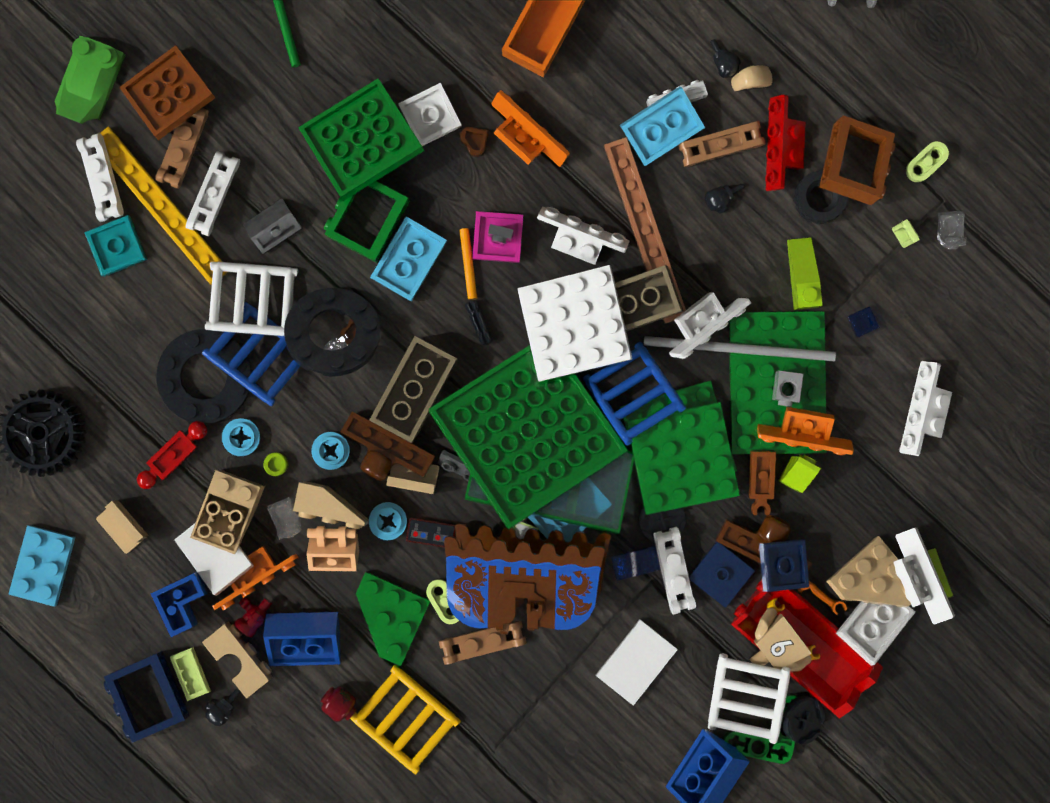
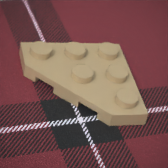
(870, 577)

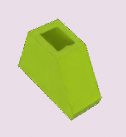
(799, 473)

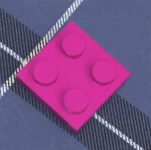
(488, 250)

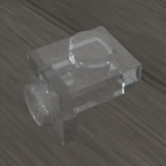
(951, 229)
(284, 518)

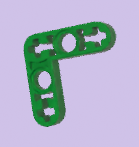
(787, 744)

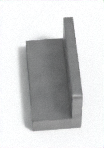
(272, 226)

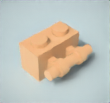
(332, 549)

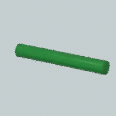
(287, 34)

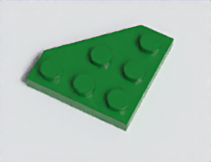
(391, 615)

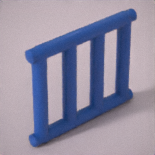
(231, 367)
(615, 417)

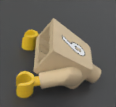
(780, 642)

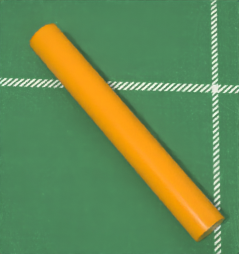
(468, 263)

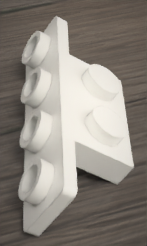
(580, 238)
(703, 320)
(927, 409)
(921, 578)

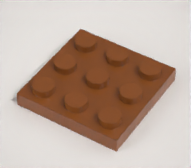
(167, 92)

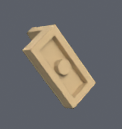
(406, 479)
(121, 526)

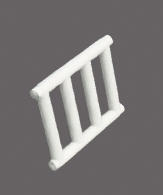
(242, 270)
(718, 702)

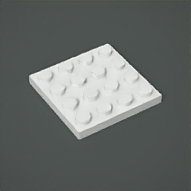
(574, 323)

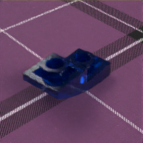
(635, 563)

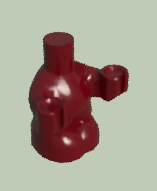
(253, 617)

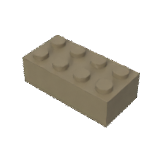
(648, 298)
(413, 389)

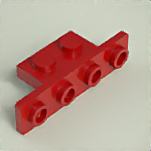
(784, 144)

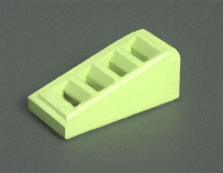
(905, 233)

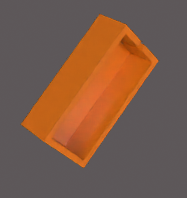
(540, 33)

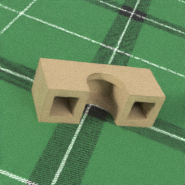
(229, 641)

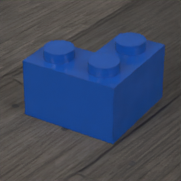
(174, 603)

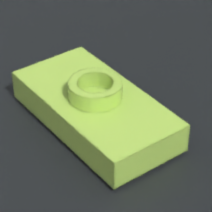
(190, 673)

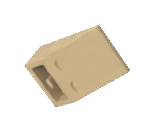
(324, 502)
(227, 511)

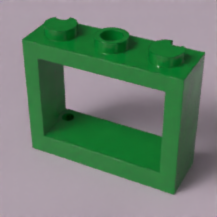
(384, 234)

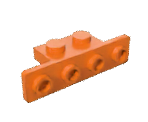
(524, 134)
(807, 430)
(260, 572)

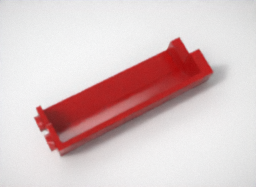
(839, 672)

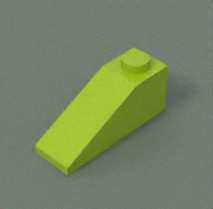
(804, 274)

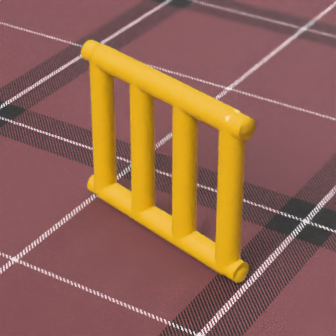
(432, 705)

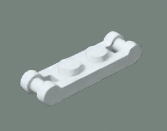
(100, 177)
(212, 193)
(674, 570)

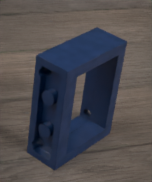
(167, 686)

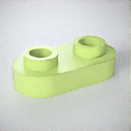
(926, 162)
(440, 601)

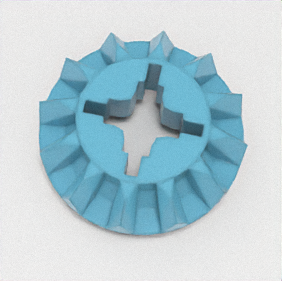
(233, 445)
(319, 450)
(376, 521)

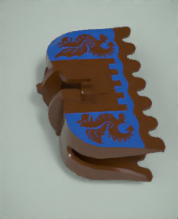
(496, 574)

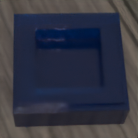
(863, 322)

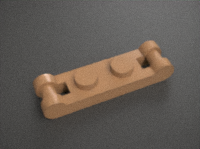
(721, 143)
(181, 149)
(481, 643)

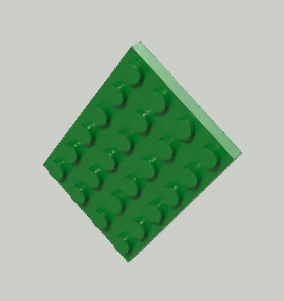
(754, 375)

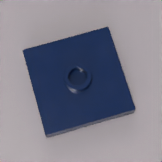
(784, 565)
(721, 574)

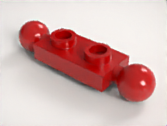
(171, 455)

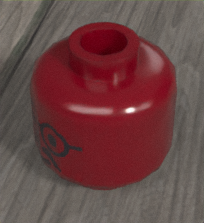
(338, 704)

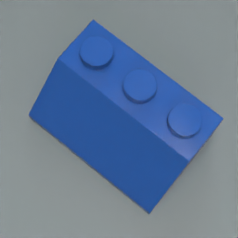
(302, 638)
(707, 771)

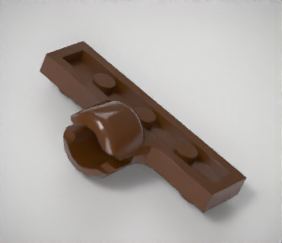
(385, 449)
(747, 541)

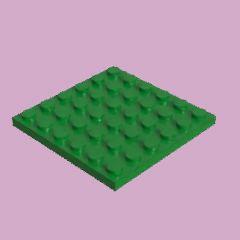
(526, 436)

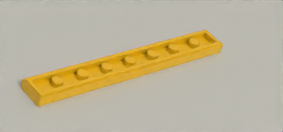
(159, 205)

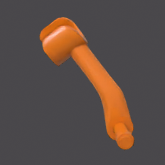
(822, 596)

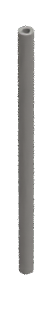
(745, 349)

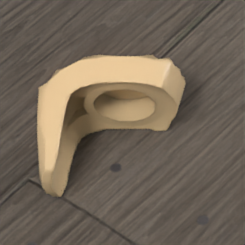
(752, 77)

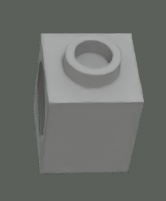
(795, 380)

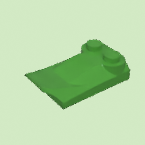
(88, 80)

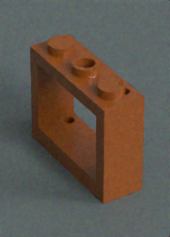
(830, 177)

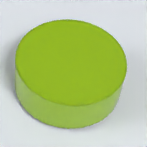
(275, 464)

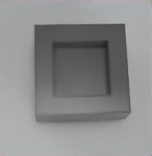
(500, 234)

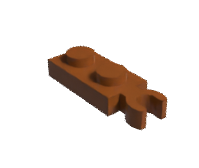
(762, 479)

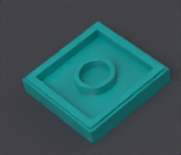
(115, 246)

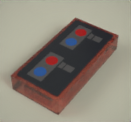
(429, 532)

